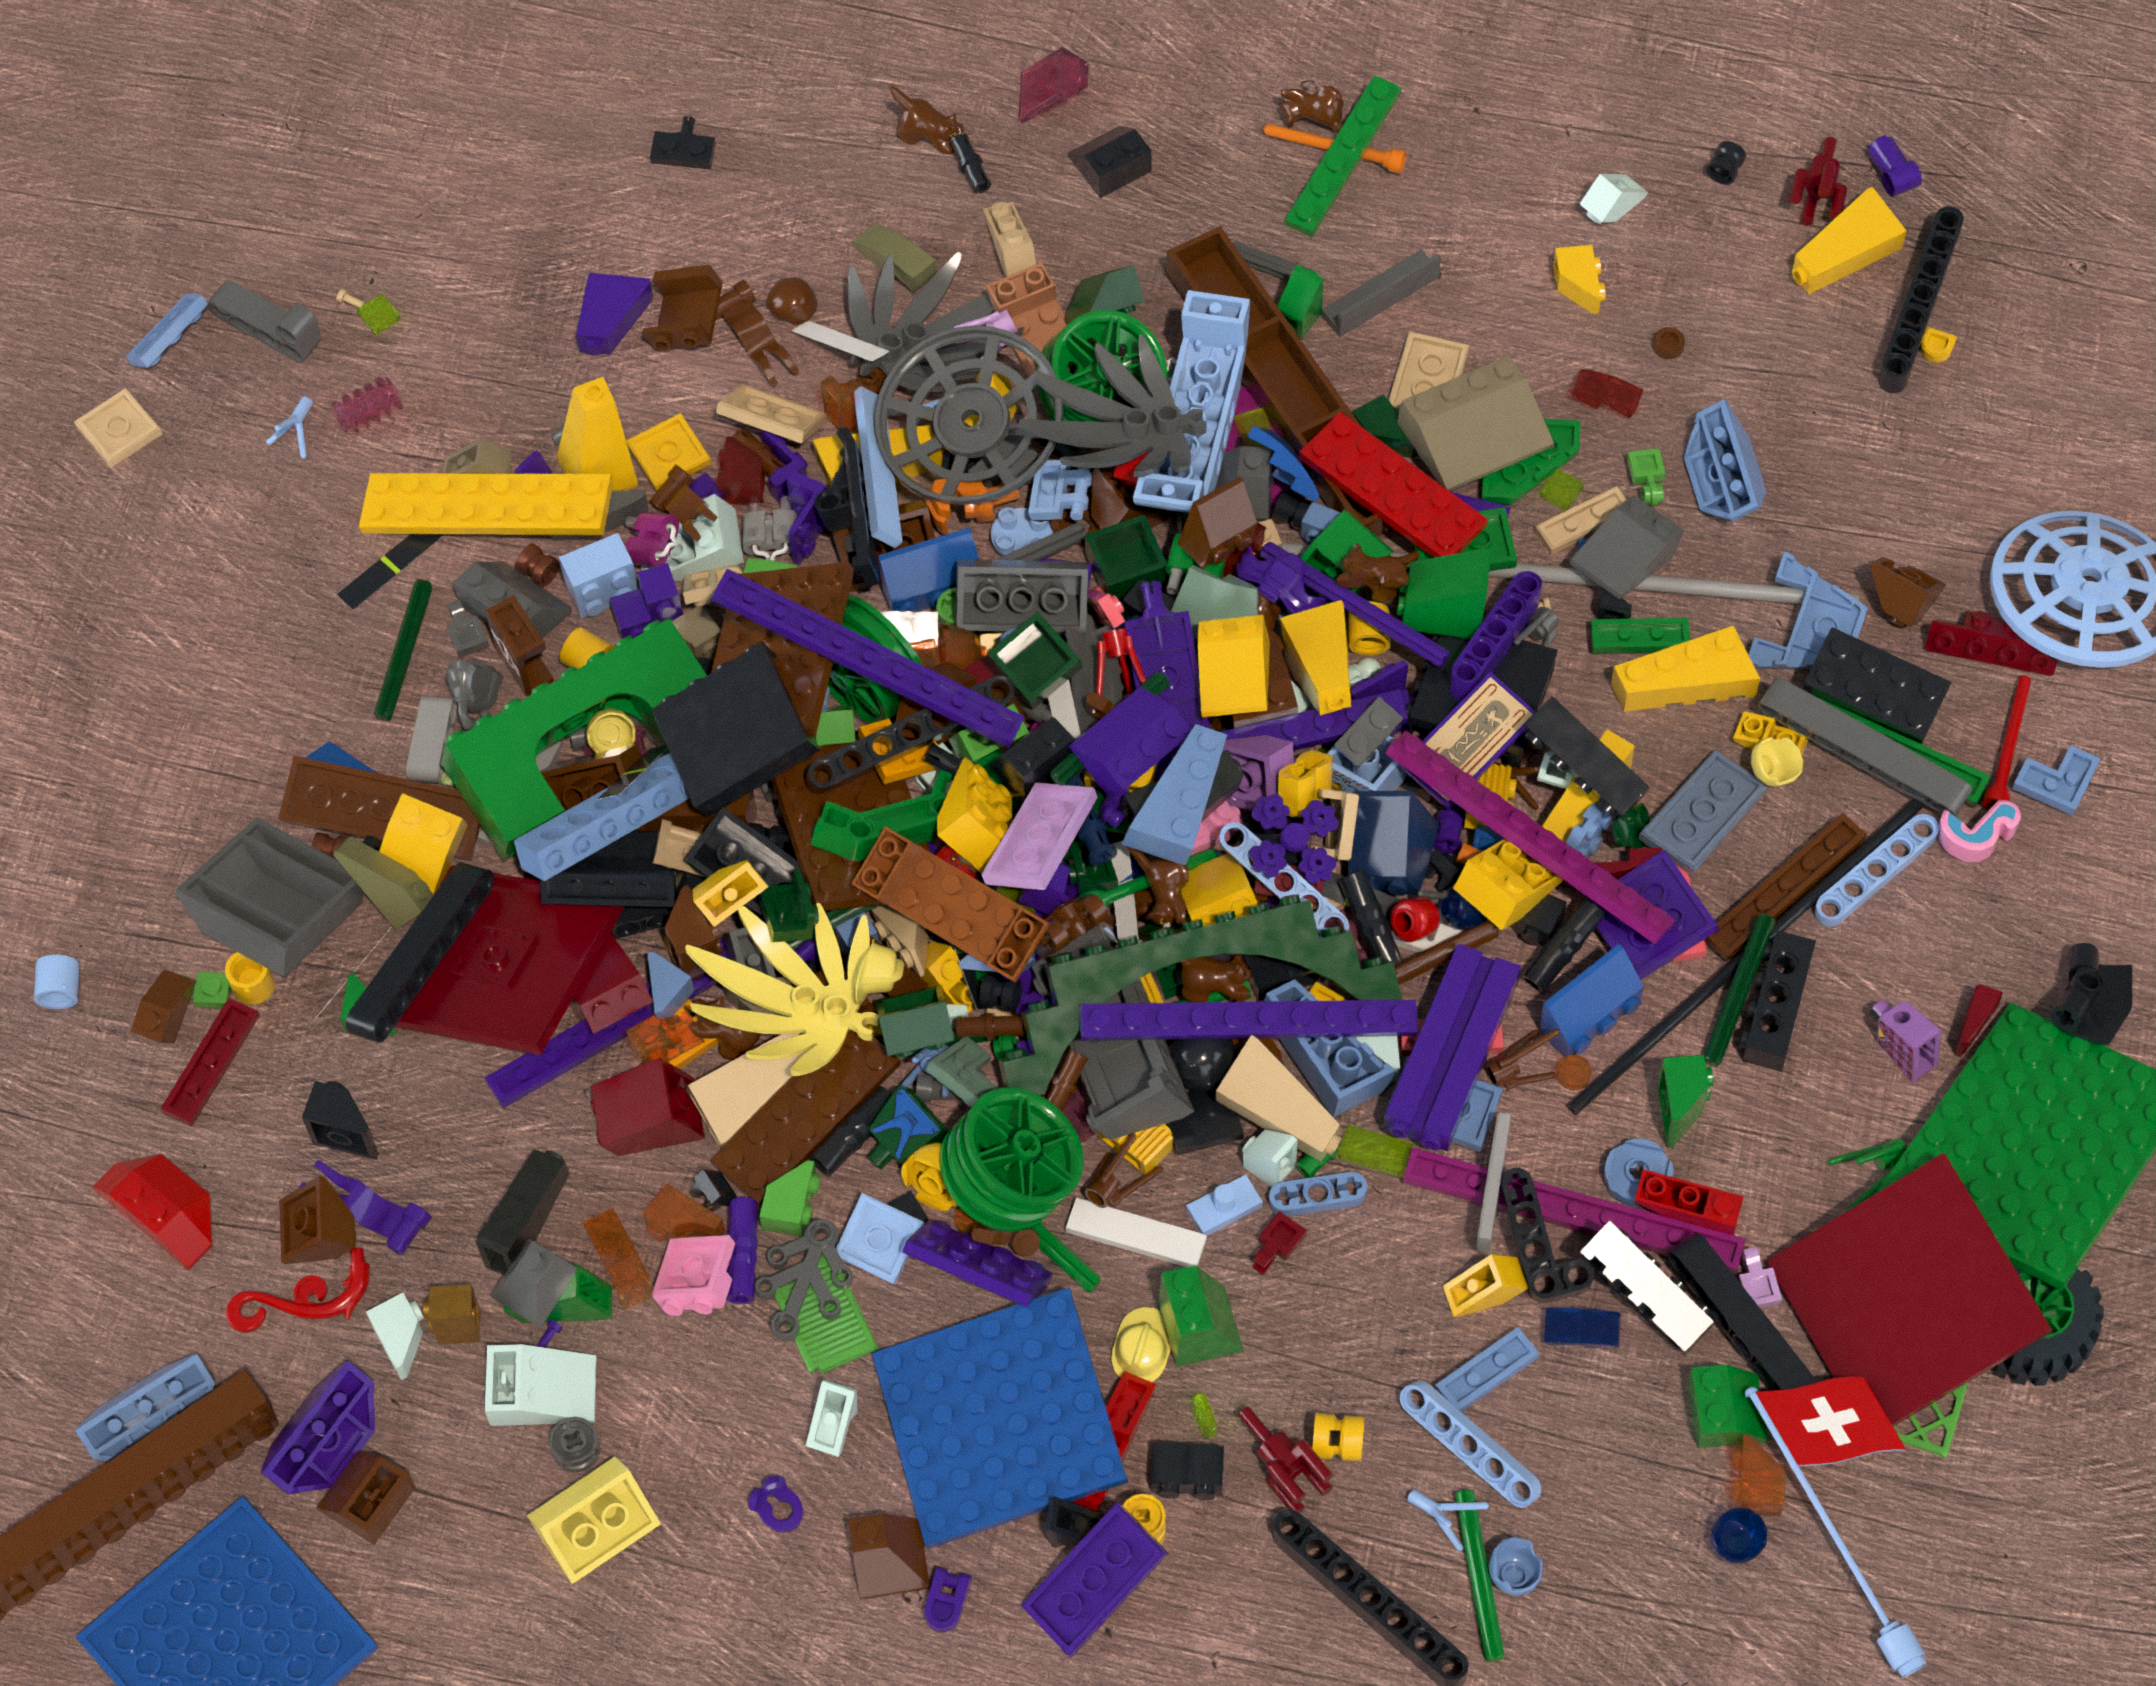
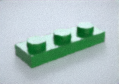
(1637, 635)

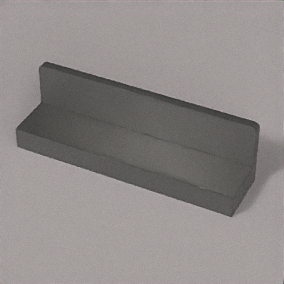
(1381, 292)
(1085, 679)

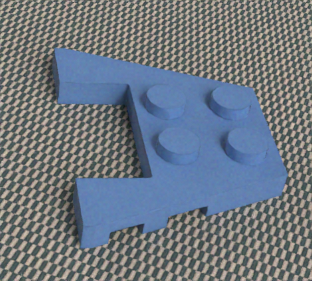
(1821, 609)

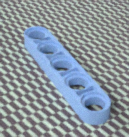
(1869, 883)
(1302, 887)
(1486, 1446)

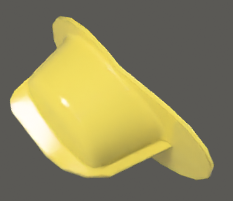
(878, 971)
(1141, 1345)

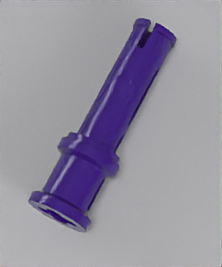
(1449, 829)

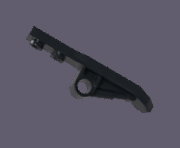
(846, 507)

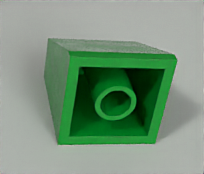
(1446, 593)
(1197, 1316)

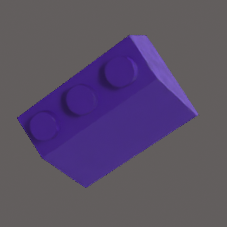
(1130, 740)

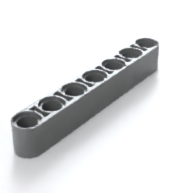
(1864, 747)

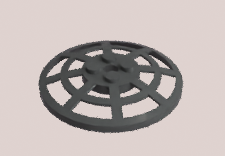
(956, 406)

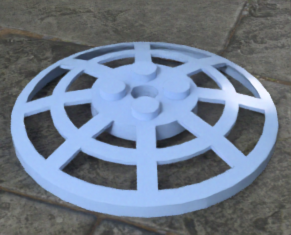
(2075, 591)

